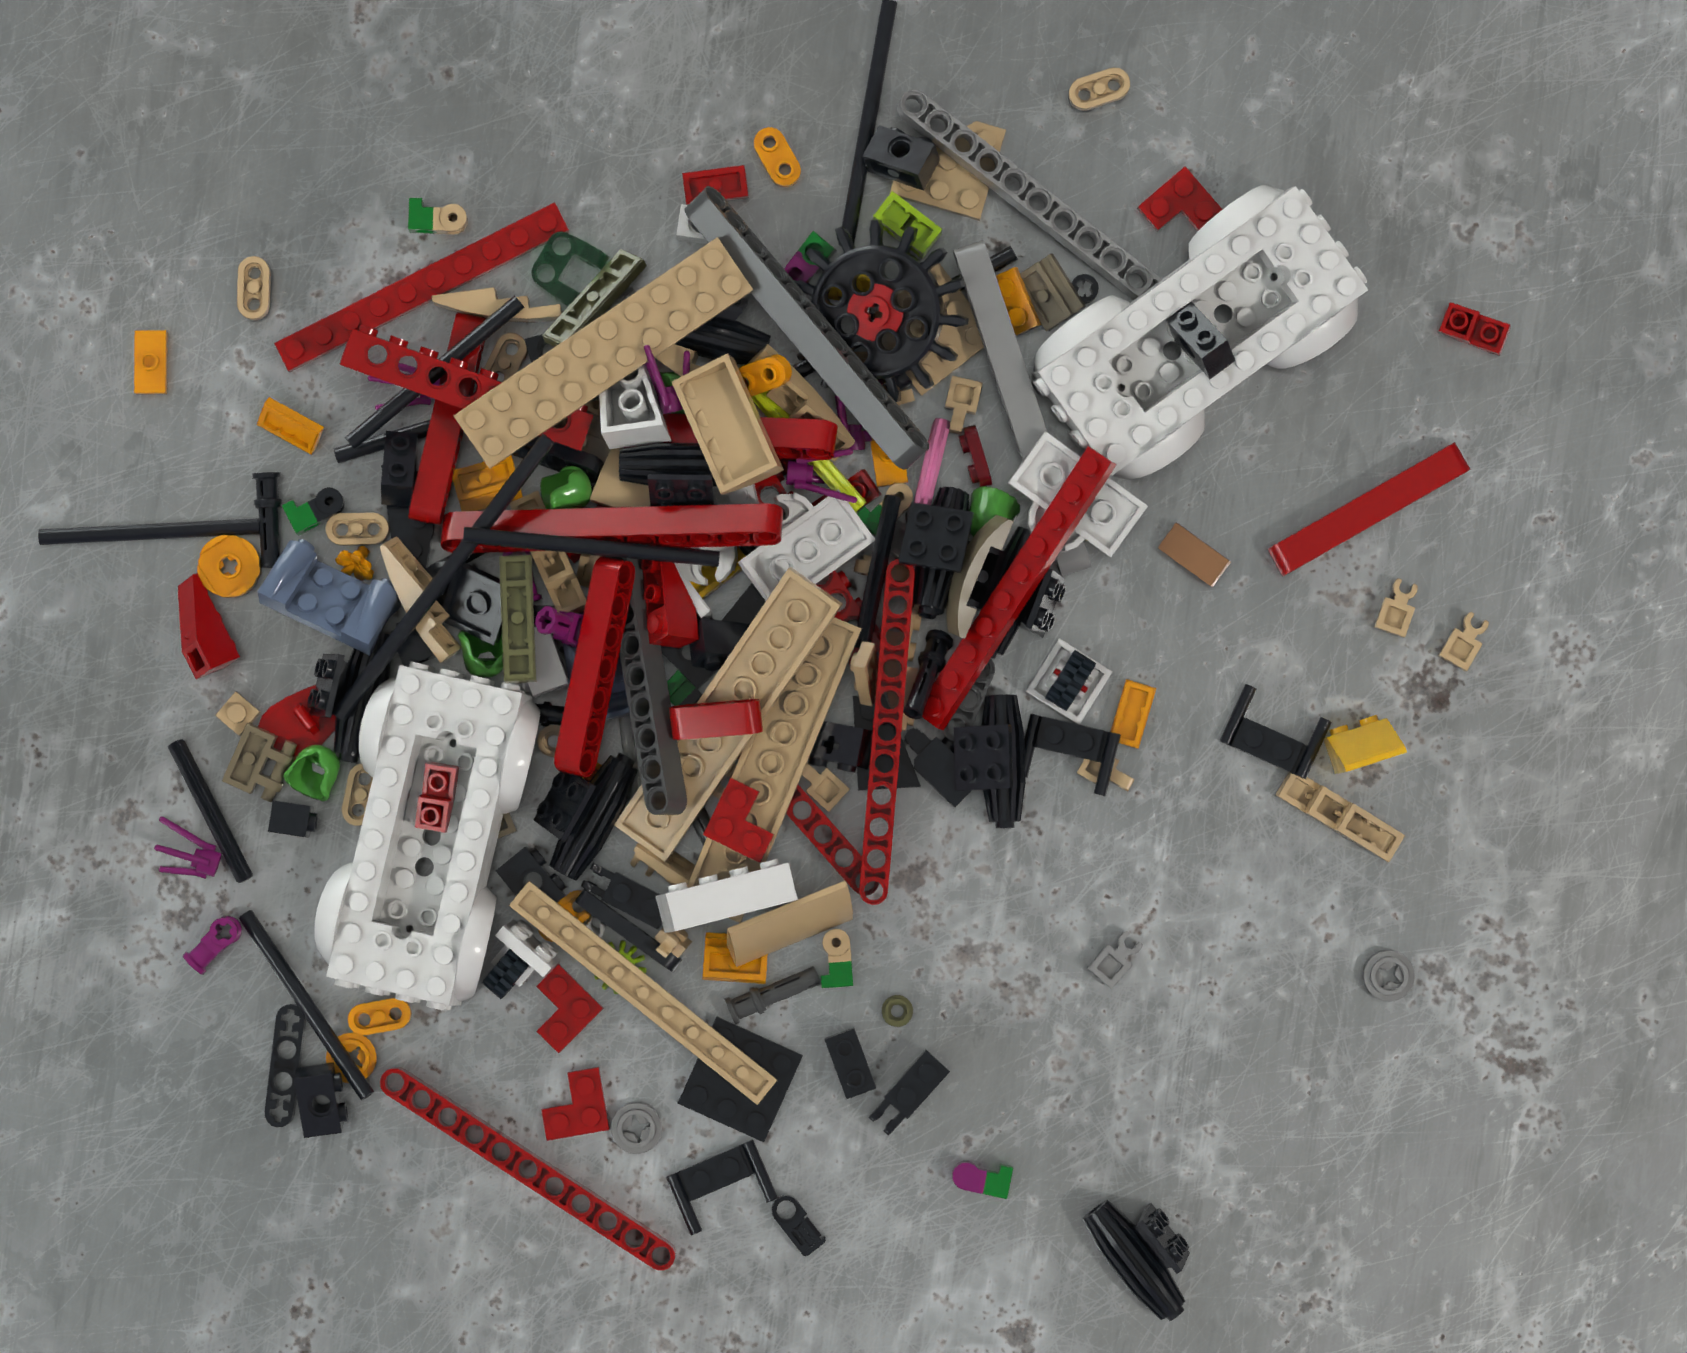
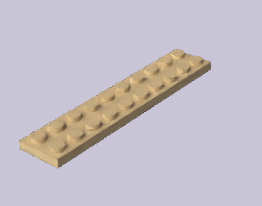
(603, 353)
(755, 669)
(779, 754)

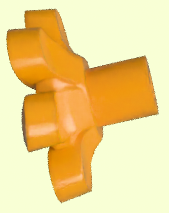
(356, 563)

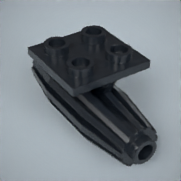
(727, 335)
(672, 471)
(937, 547)
(1038, 610)
(333, 682)
(994, 759)
(585, 812)
(1142, 1255)

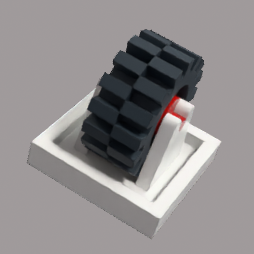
(1069, 681)
(519, 958)

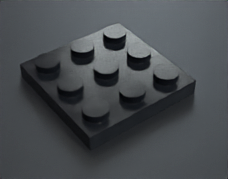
(719, 1100)

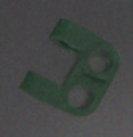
(561, 264)

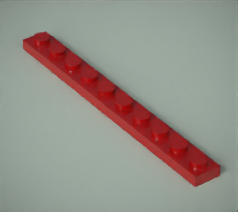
(419, 287)
(1017, 586)

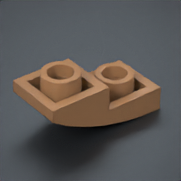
(1194, 554)

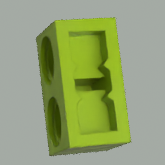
(899, 214)

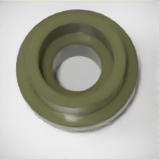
(907, 1011)

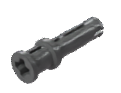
(758, 999)

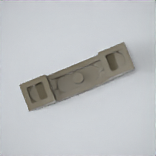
(958, 614)

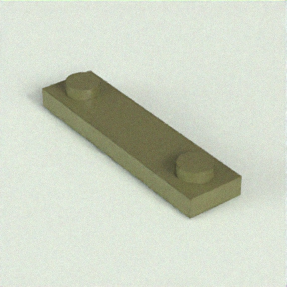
(596, 296)
(517, 619)

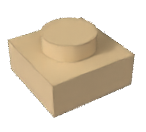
(237, 713)

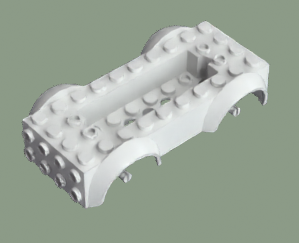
(1287, 301)
(379, 916)

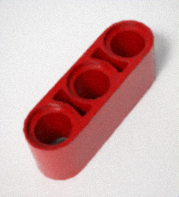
(716, 719)

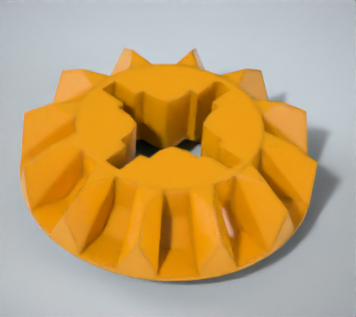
(366, 1054)

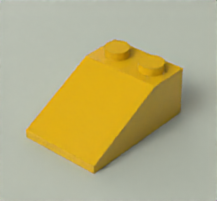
(1363, 745)

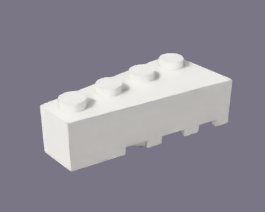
(632, 413)
(726, 897)

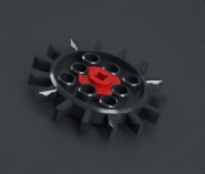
(883, 292)

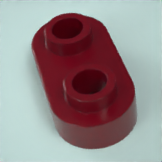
(971, 444)

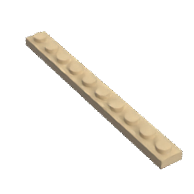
(643, 992)

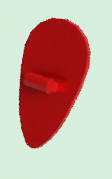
(292, 721)

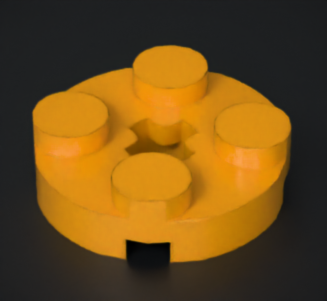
(211, 563)

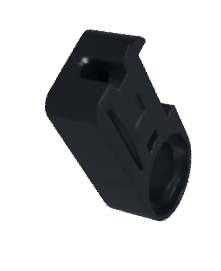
(798, 1228)

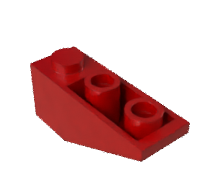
(668, 606)
(203, 634)

